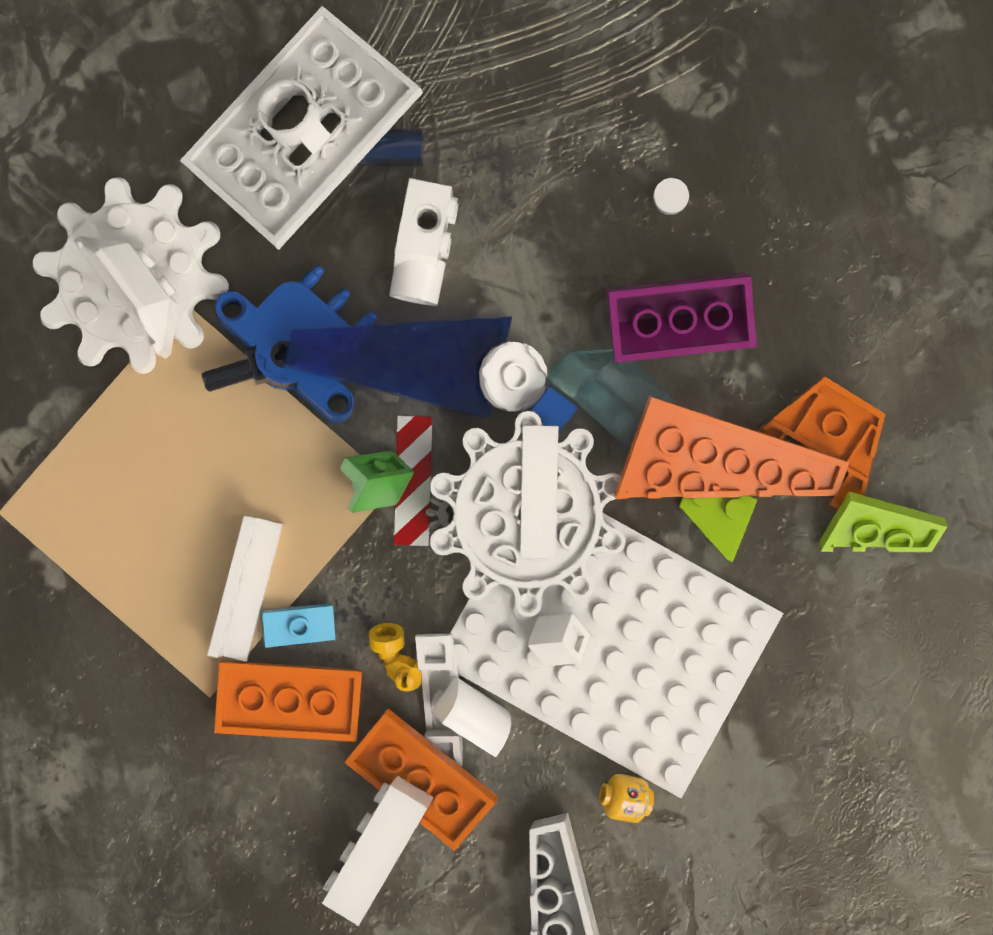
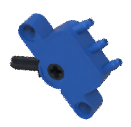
(267, 333)

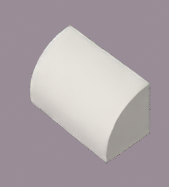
(474, 716)

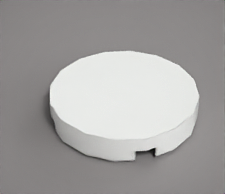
(513, 376)

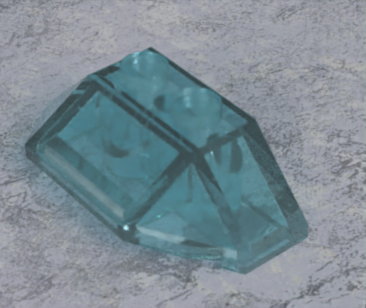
(607, 391)

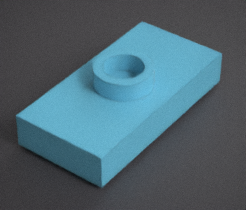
(298, 625)

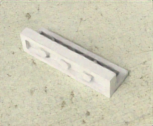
(245, 588)

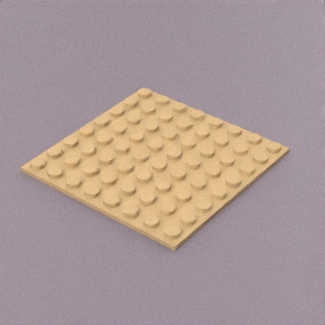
(157, 487)

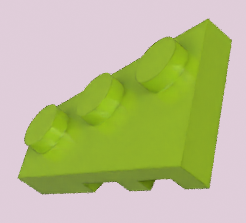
(877, 523)

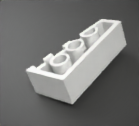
(558, 885)

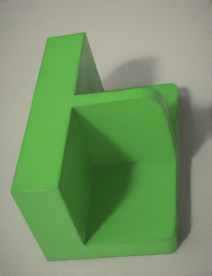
(377, 479)

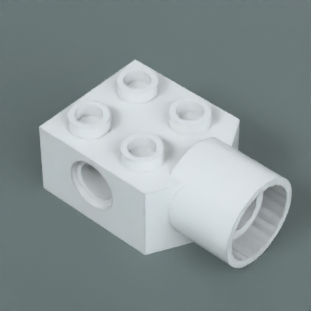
(419, 251)

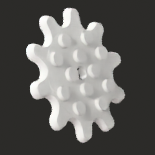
(89, 302)
(488, 523)

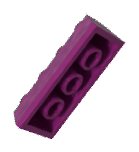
(681, 317)

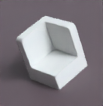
(558, 639)

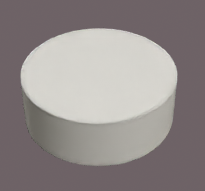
(671, 196)

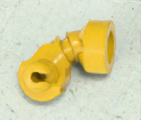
(387, 641)

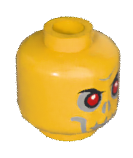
(626, 798)

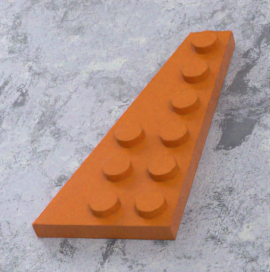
(707, 457)

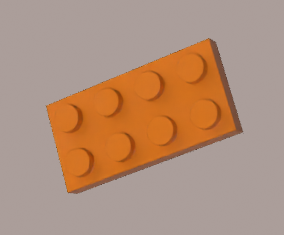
(288, 701)
(399, 750)

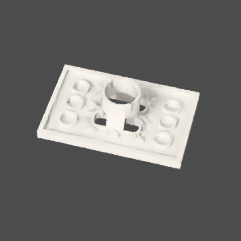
(344, 80)

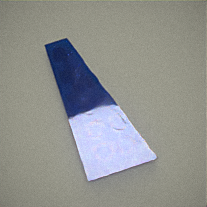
(413, 360)

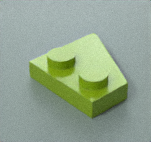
(720, 520)

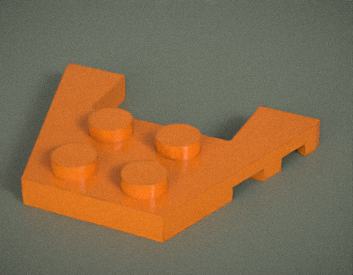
(834, 424)

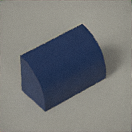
(396, 149)

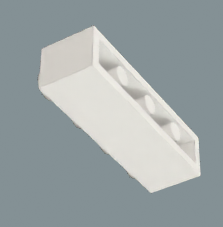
(377, 849)

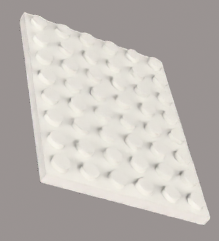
(658, 662)

